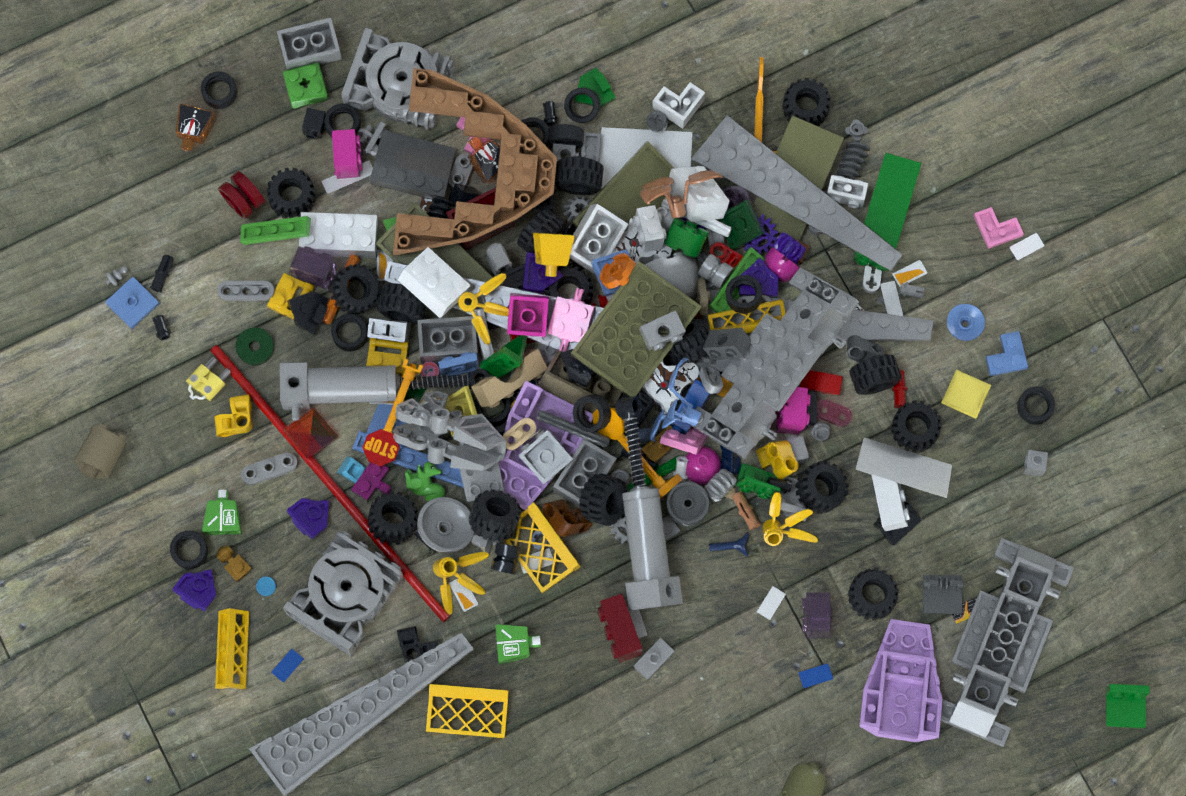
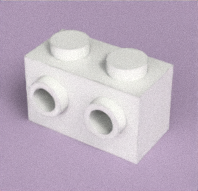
(847, 191)
(649, 229)

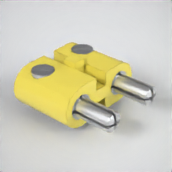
(206, 382)

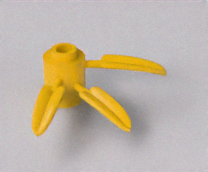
(489, 307)
(773, 529)
(447, 567)

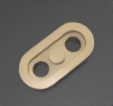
(519, 434)

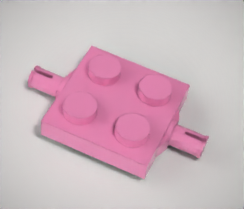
(570, 319)

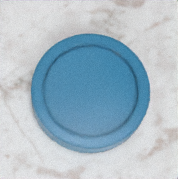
(266, 586)

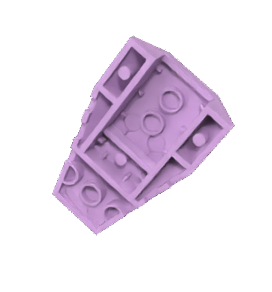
(515, 474)
(903, 686)

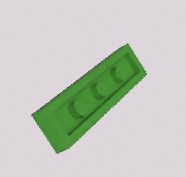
(275, 230)
(719, 302)

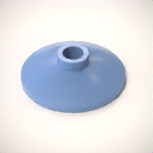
(969, 314)

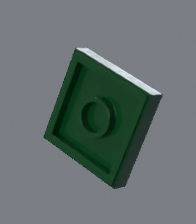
(743, 224)

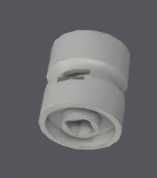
(715, 270)

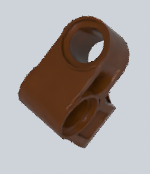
(564, 520)

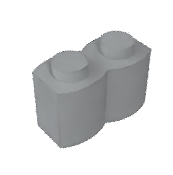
(498, 259)

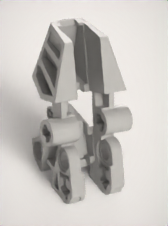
(479, 441)

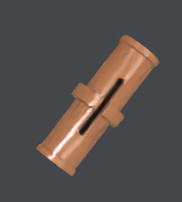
(746, 510)

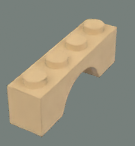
(491, 390)

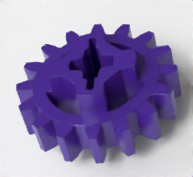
(766, 236)

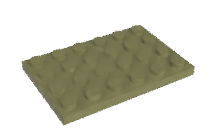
(613, 341)

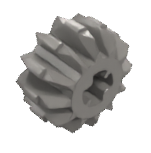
(573, 206)
(720, 485)

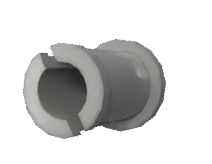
(911, 290)

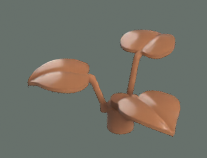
(662, 187)

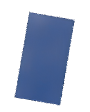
(287, 665)
(815, 675)

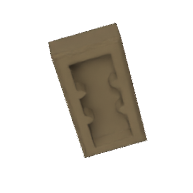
(703, 296)

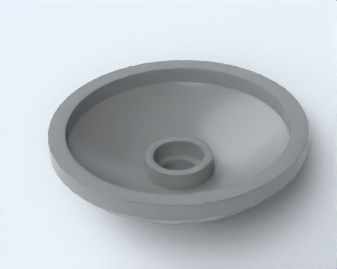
(445, 514)

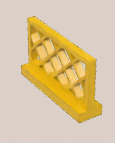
(555, 542)
(467, 693)

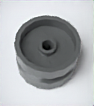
(682, 494)

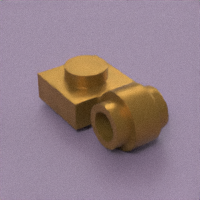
(236, 567)

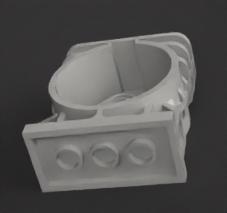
(397, 61)
(383, 579)

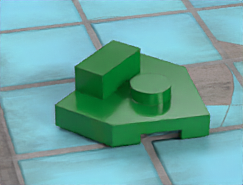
(597, 82)

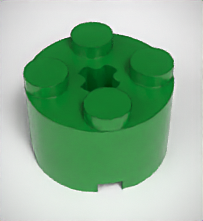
(686, 237)

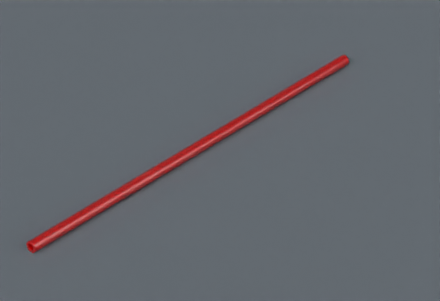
(330, 484)

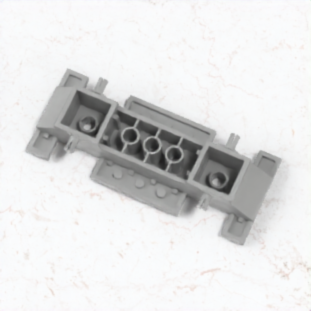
(776, 363)
(1003, 641)

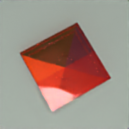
(310, 433)

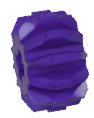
(789, 247)

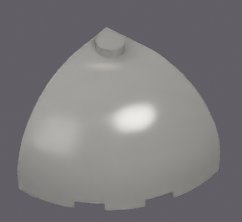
(679, 271)

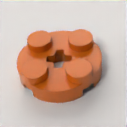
(617, 272)

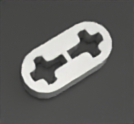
(866, 279)

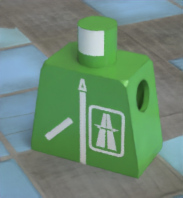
(221, 516)
(514, 643)

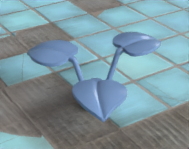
(686, 414)

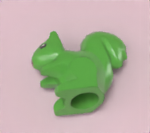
(421, 483)

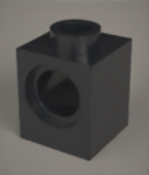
(313, 123)

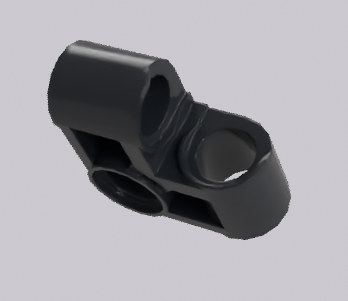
(409, 642)

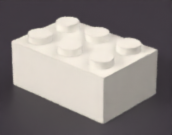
(704, 199)
(596, 236)
(433, 282)

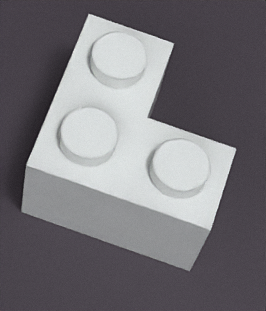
(679, 108)

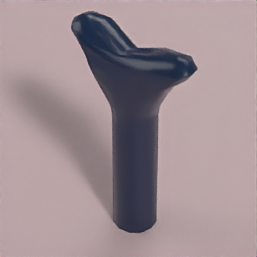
(739, 545)

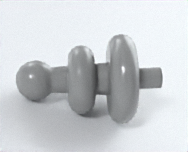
(117, 274)

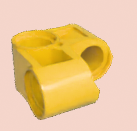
(228, 424)
(780, 456)

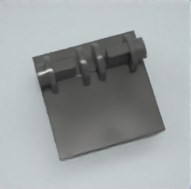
(942, 594)

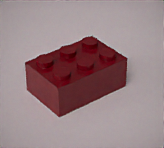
(619, 628)

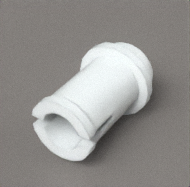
(681, 465)

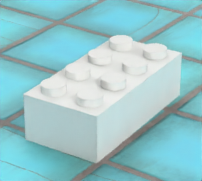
(342, 234)

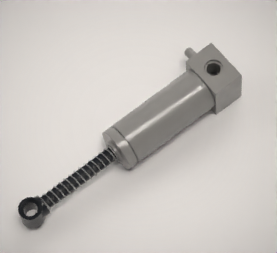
(353, 384)
(645, 527)

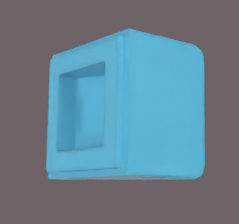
(351, 469)

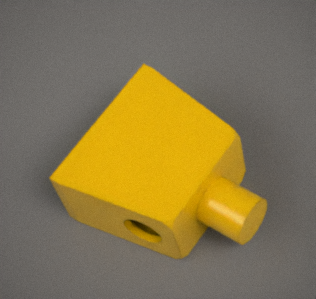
(552, 251)

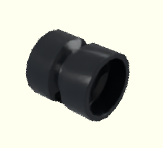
(505, 558)

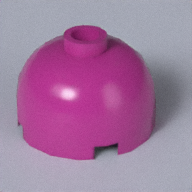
(780, 265)
(702, 465)

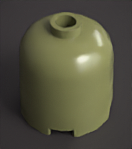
(805, 781)

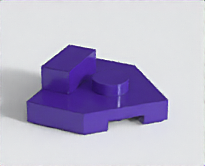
(534, 275)
(765, 277)
(309, 516)
(196, 589)

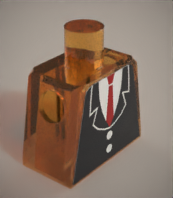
(193, 125)
(484, 158)

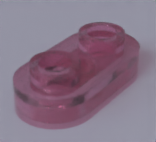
(833, 411)

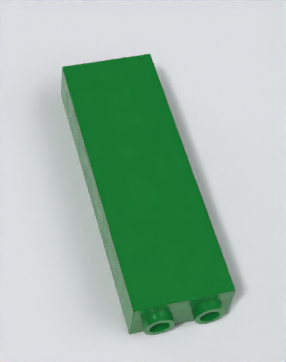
(890, 202)

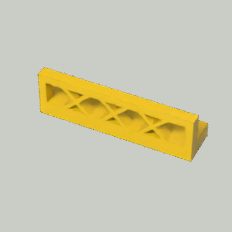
(748, 326)
(227, 648)

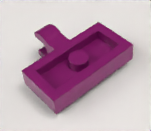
(370, 481)

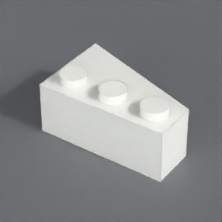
(890, 503)

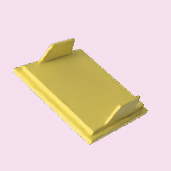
(966, 394)

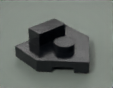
(308, 310)
(576, 370)

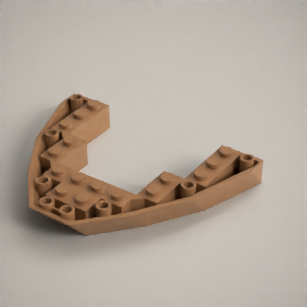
(523, 172)

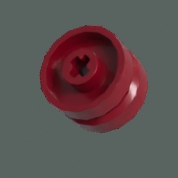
(241, 194)

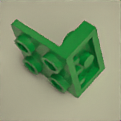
(506, 358)
(754, 480)
(1126, 705)

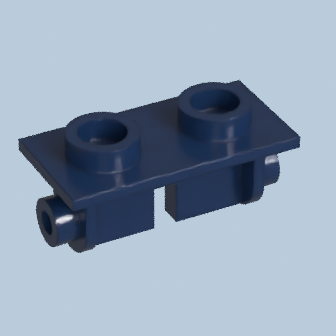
(729, 461)

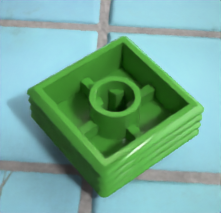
(303, 96)

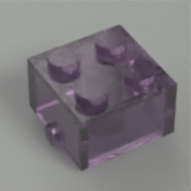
(313, 267)
(818, 615)

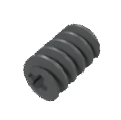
(851, 160)

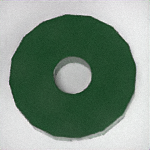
(250, 336)

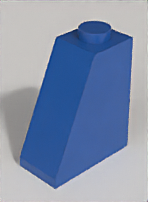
(697, 397)

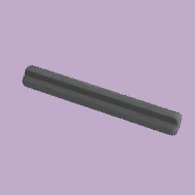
(572, 428)

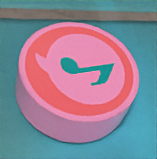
(429, 369)

